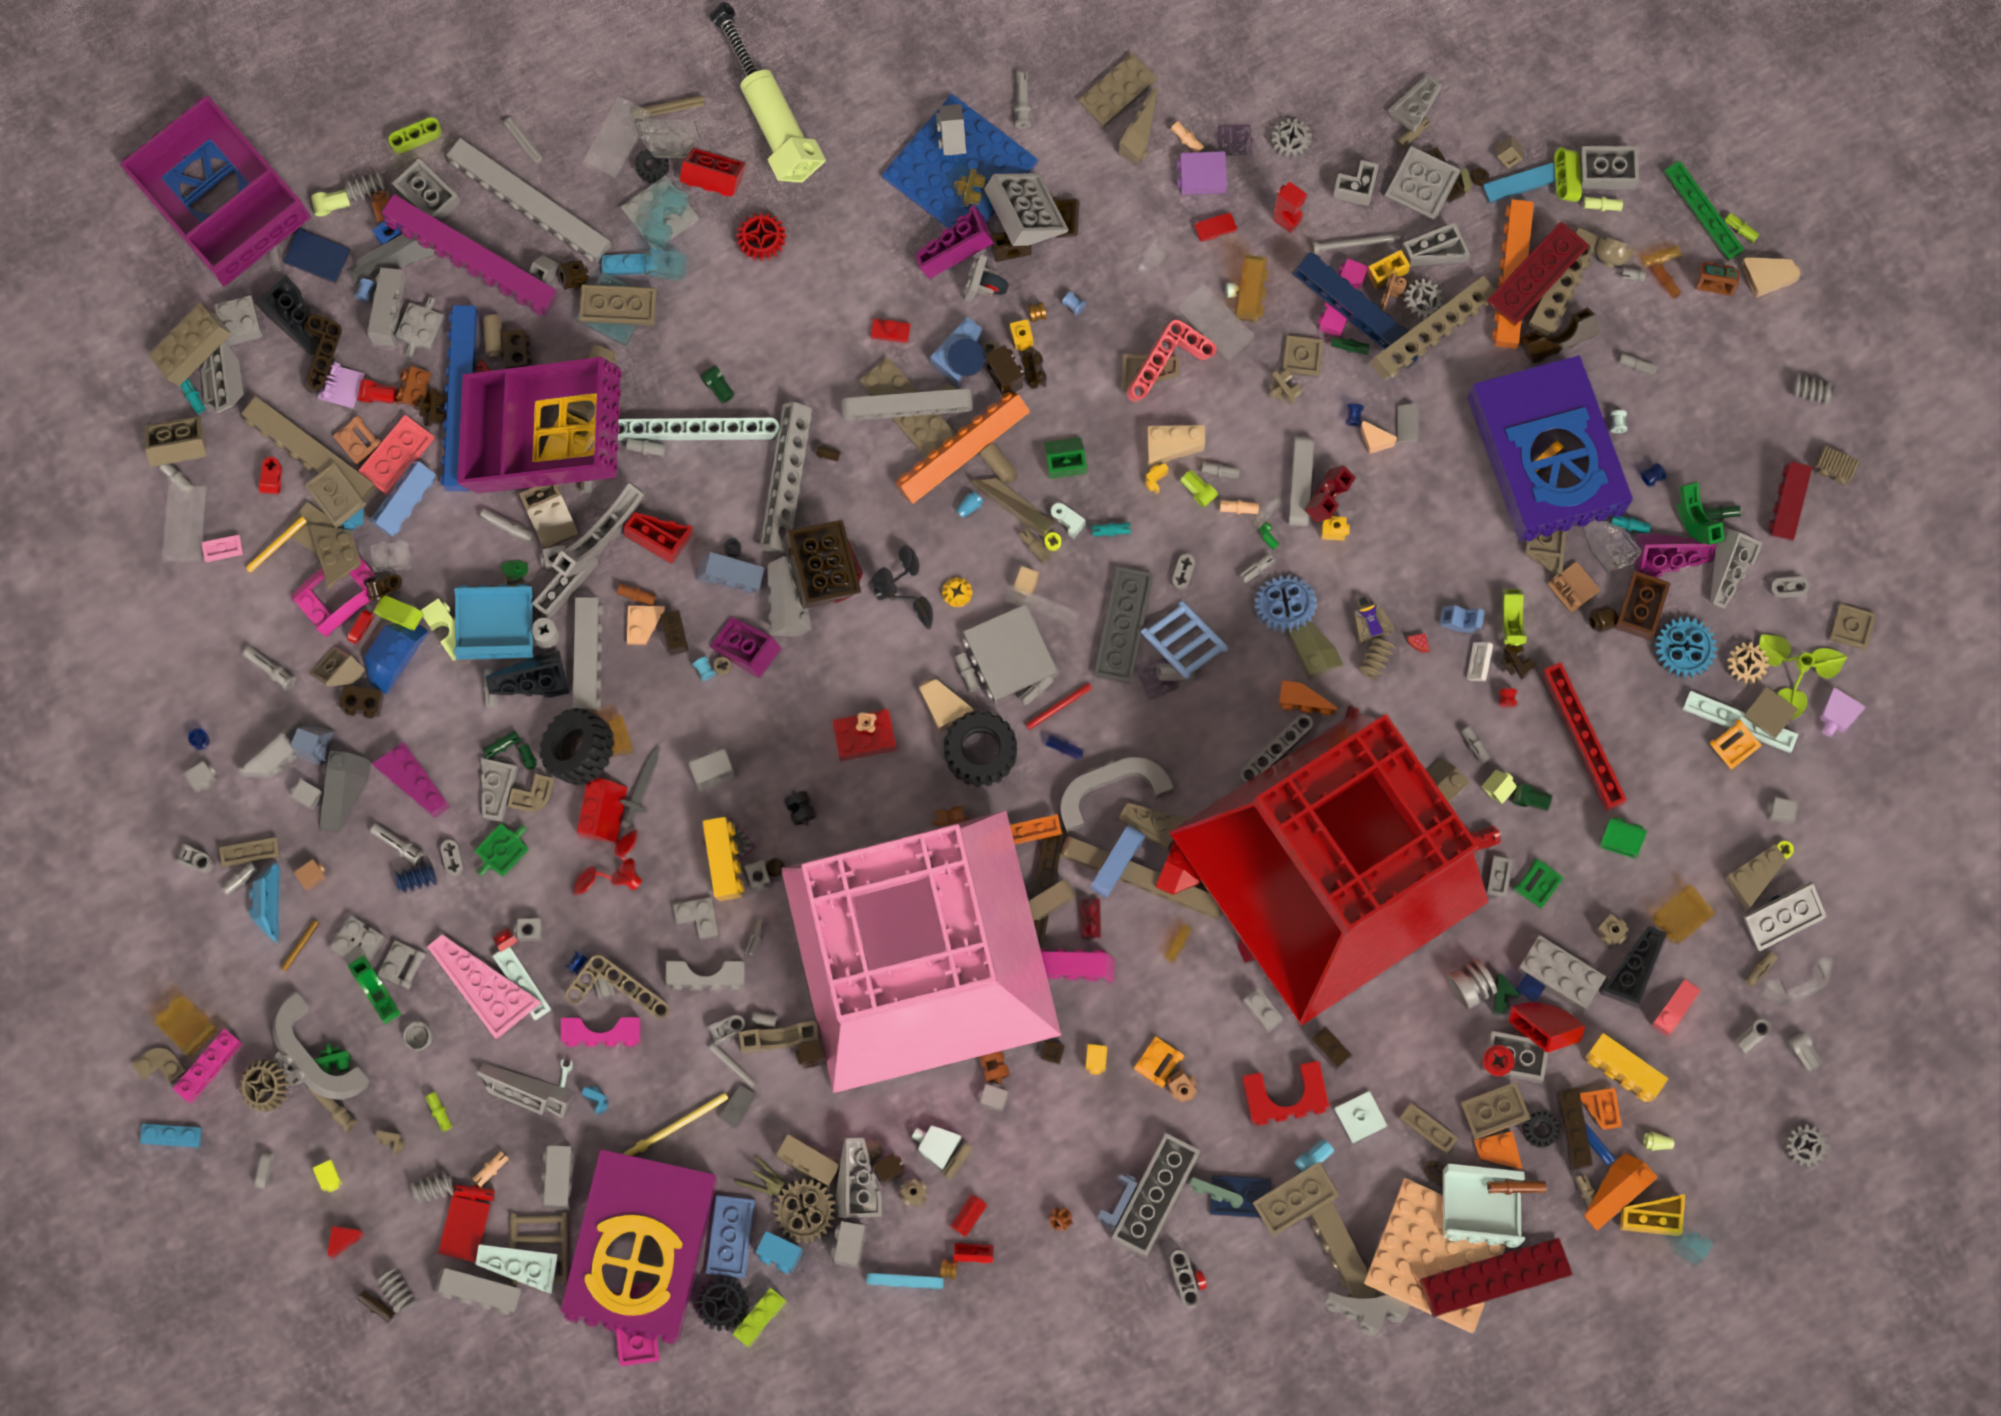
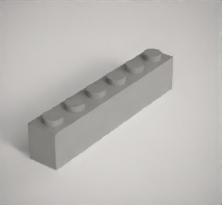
(587, 653)

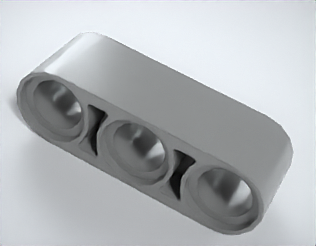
(1178, 1270)

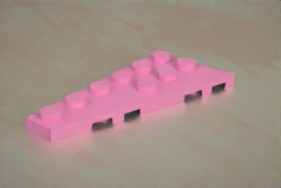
(490, 994)

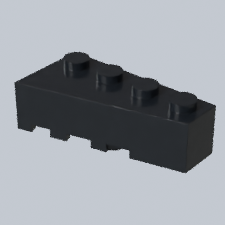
(1634, 973)

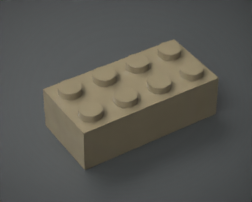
(189, 344)

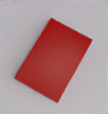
(464, 1229)

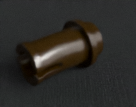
(828, 453)

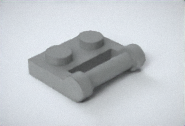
(396, 962)

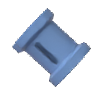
(365, 290)
(1073, 303)

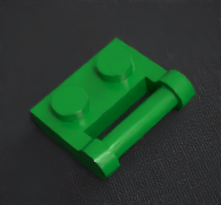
(1544, 886)

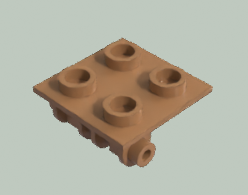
(1395, 287)
(1573, 587)

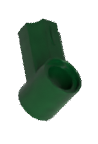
(715, 381)
(1526, 796)

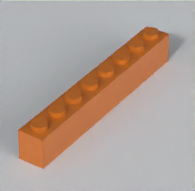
(1515, 252)
(962, 446)

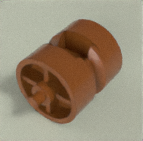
(946, 817)
(994, 1067)

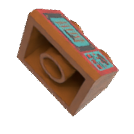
(1717, 278)

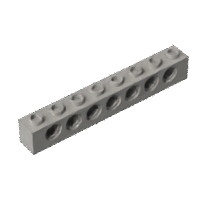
(785, 477)

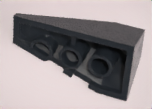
(289, 312)
(534, 676)

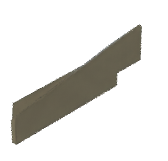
(1014, 505)

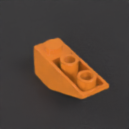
(1298, 696)

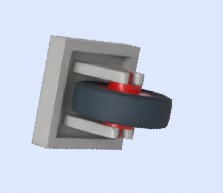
(983, 281)

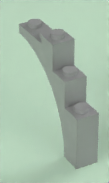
(576, 557)
(1368, 1311)

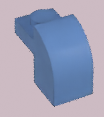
(1462, 619)

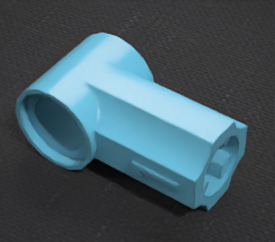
(1318, 1153)

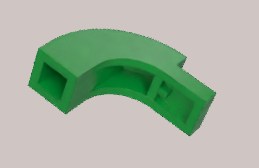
(1695, 519)
(374, 989)

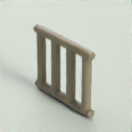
(563, 1239)

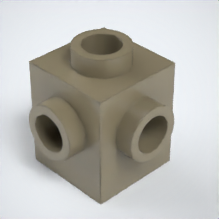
(1608, 935)
(913, 1200)

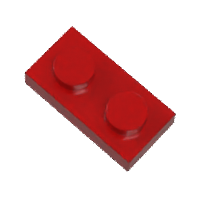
(973, 1253)

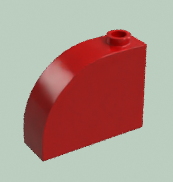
(1546, 1025)

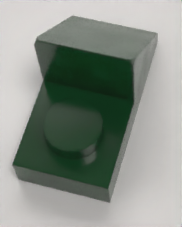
(1504, 989)

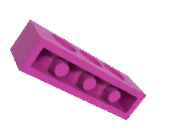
(207, 1066)

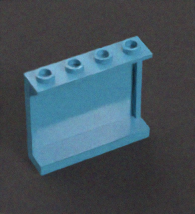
(493, 622)

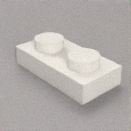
(1479, 661)

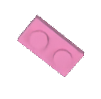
(222, 548)

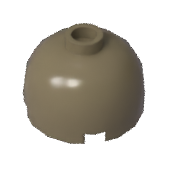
(1613, 252)

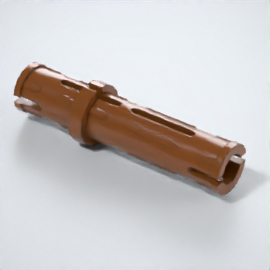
(1508, 1187)

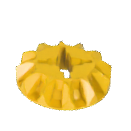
(959, 600)

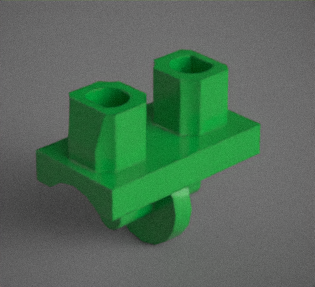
(342, 1059)

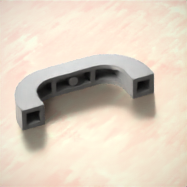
(1112, 772)
(303, 1064)

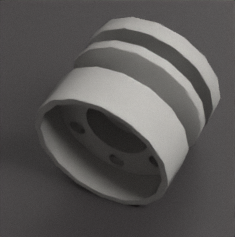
(1474, 982)

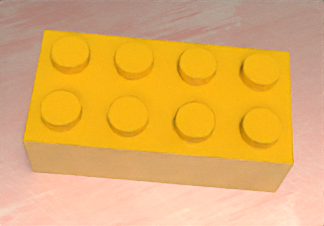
(722, 859)
(1626, 1068)

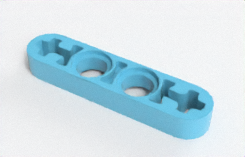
(905, 1281)

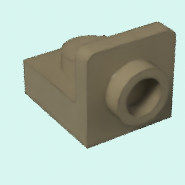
(388, 1138)

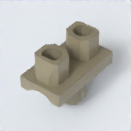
(1280, 380)

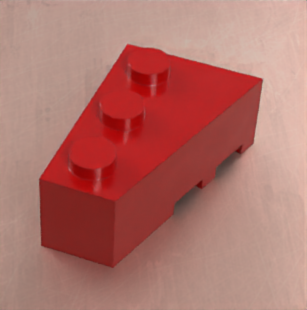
(658, 536)

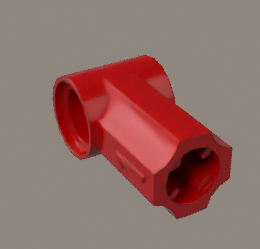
(371, 391)

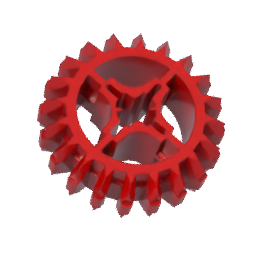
(754, 236)

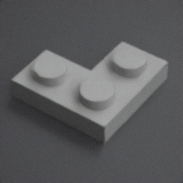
(701, 912)

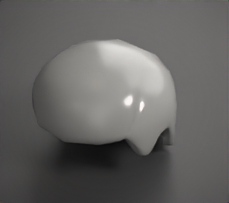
(418, 1035)

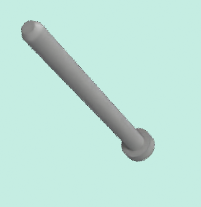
(1355, 242)

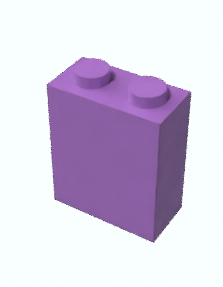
(1202, 173)

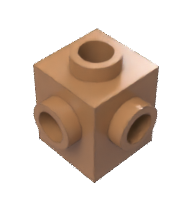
(1182, 1086)

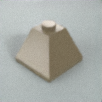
(337, 668)

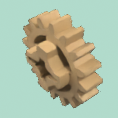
(1755, 663)

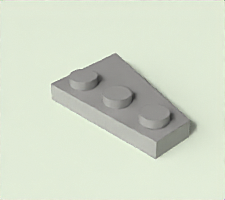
(1415, 104)
(497, 784)

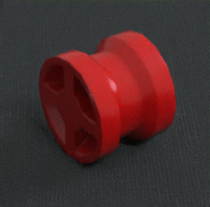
(1507, 697)

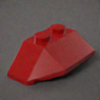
(1177, 873)

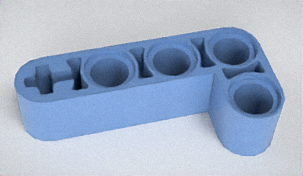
(1117, 861)

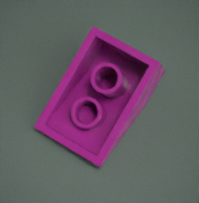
(746, 647)

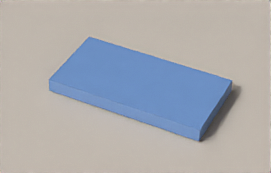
(730, 1236)

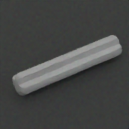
(523, 140)

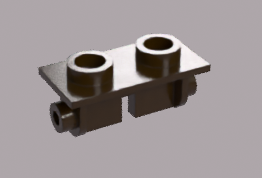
(1034, 360)

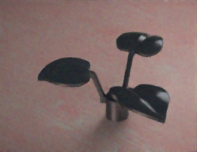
(886, 588)

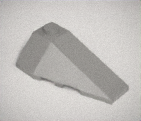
(1731, 563)

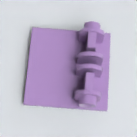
(341, 386)

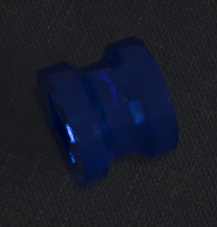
(196, 736)

